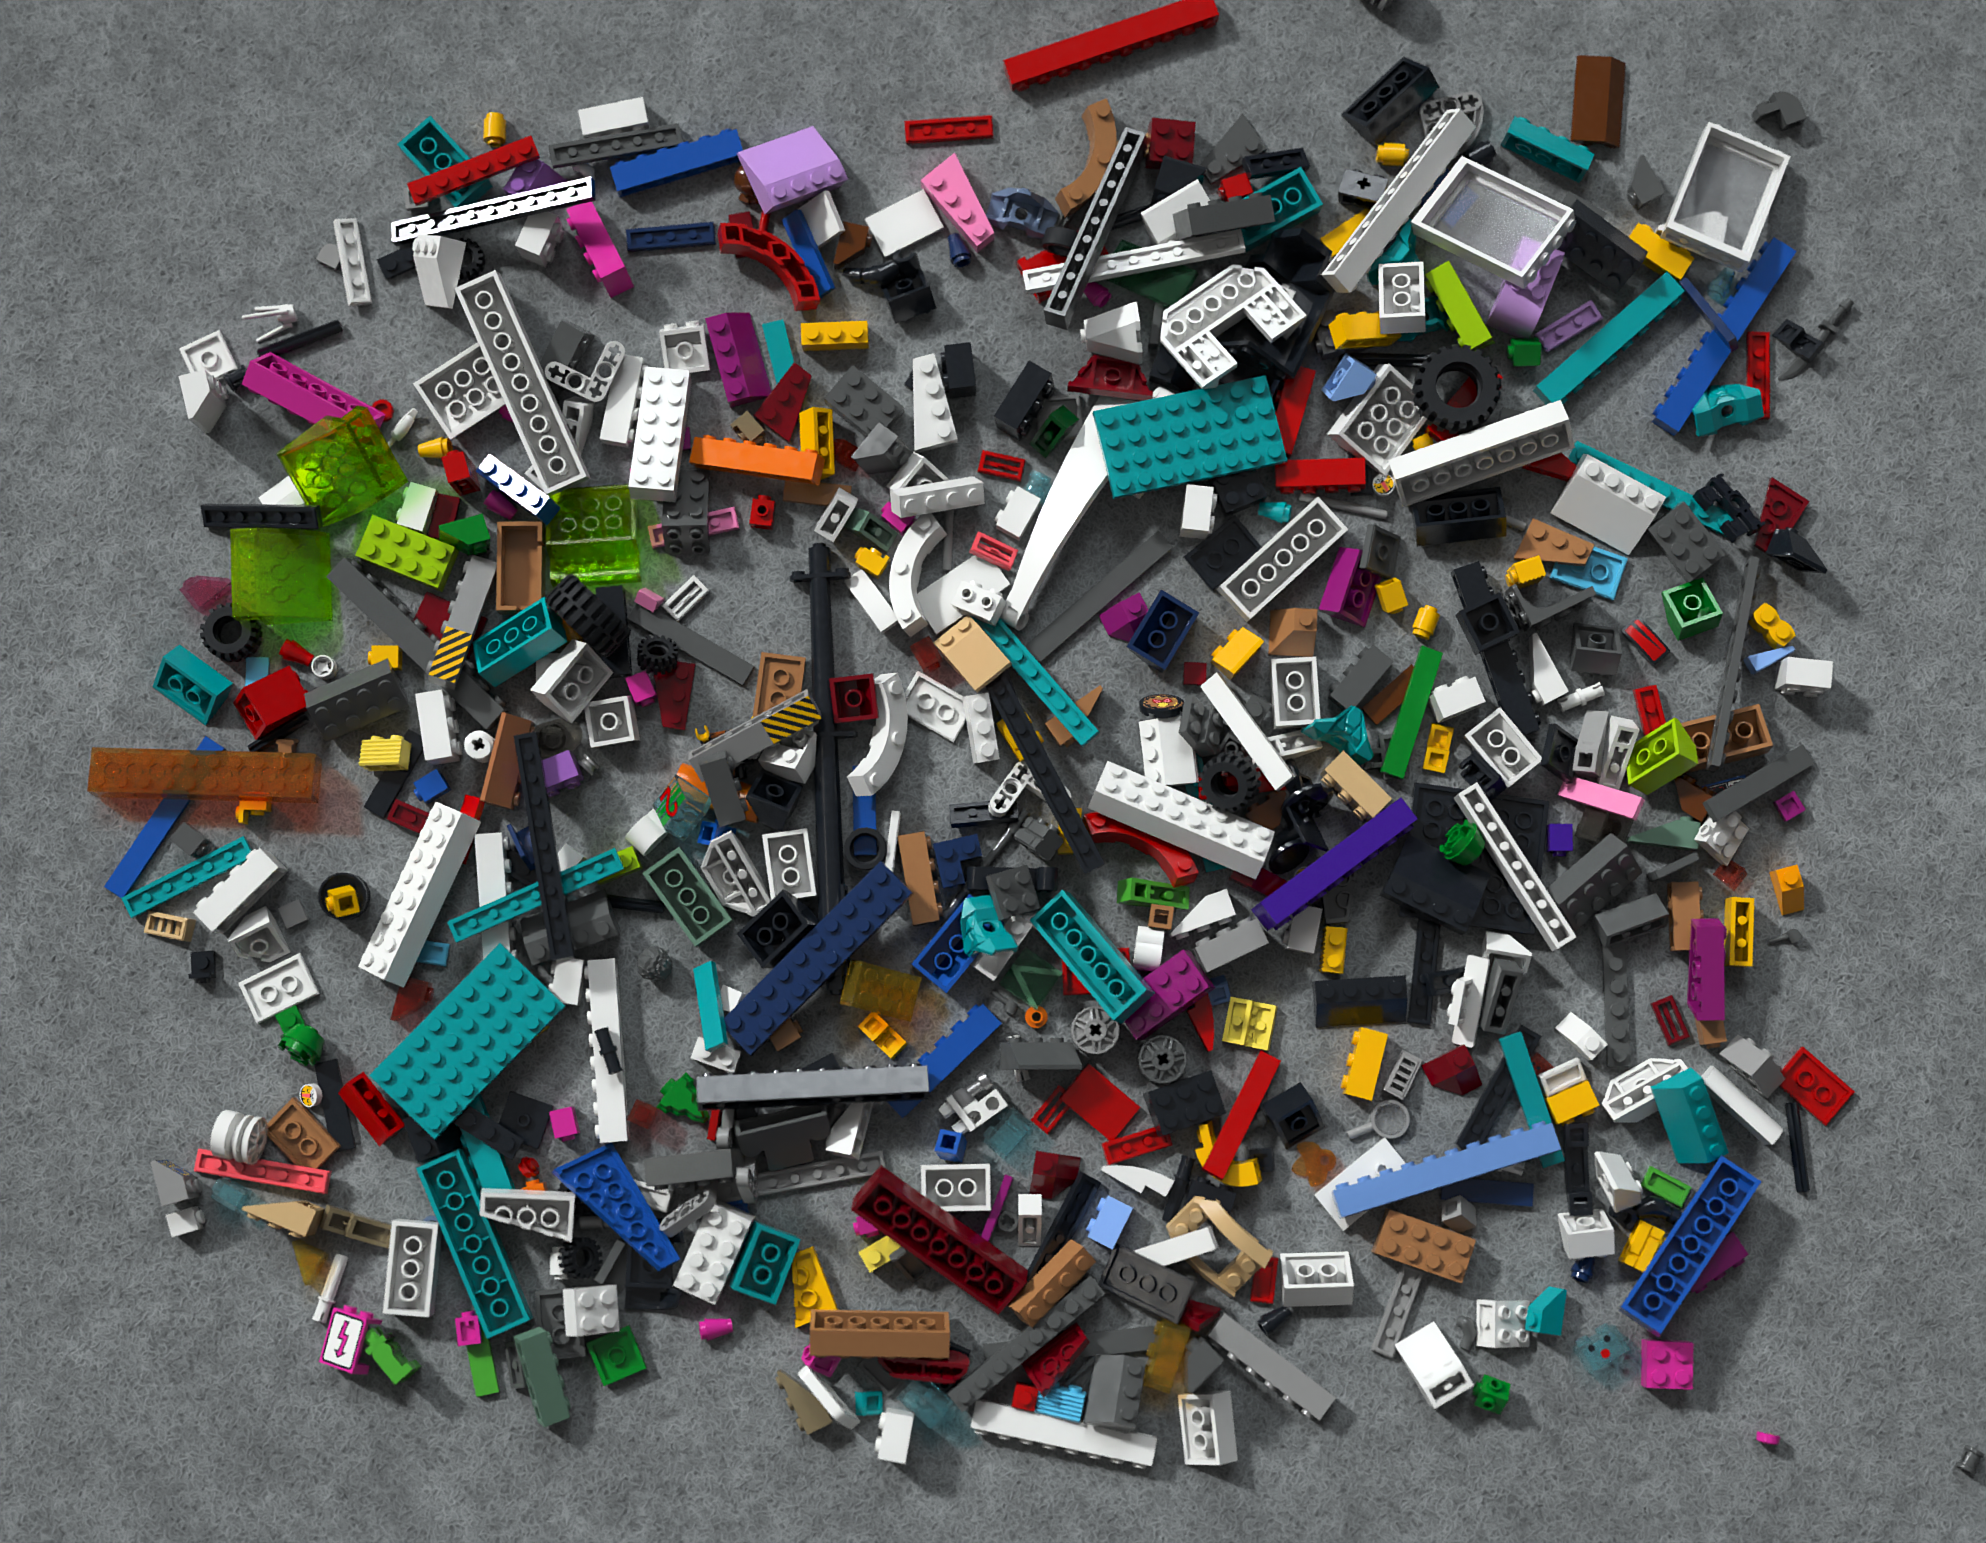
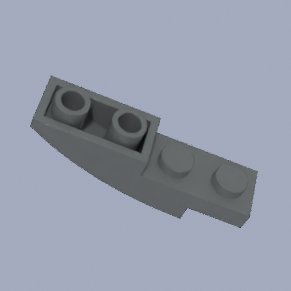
(1257, 708)

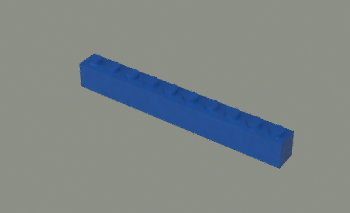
(1713, 352)

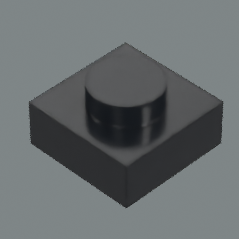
(1265, 1158)

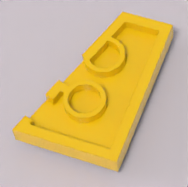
(810, 1286)

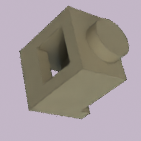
(748, 428)

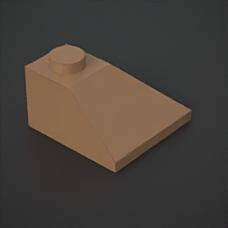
(1292, 632)

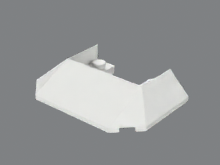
(1198, 318)

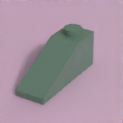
(1675, 835)

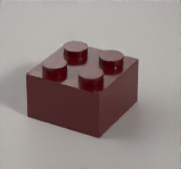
(1170, 139)

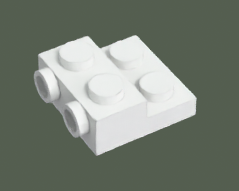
(685, 347)
(1722, 837)

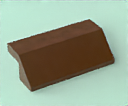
(1598, 101)

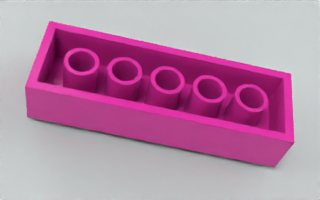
(300, 391)

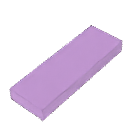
(1569, 326)

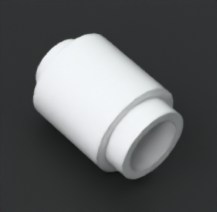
(554, 1267)

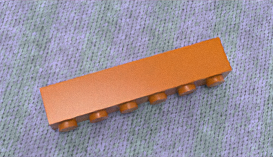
(757, 460)

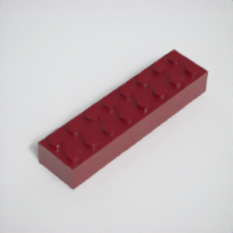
(939, 1240)

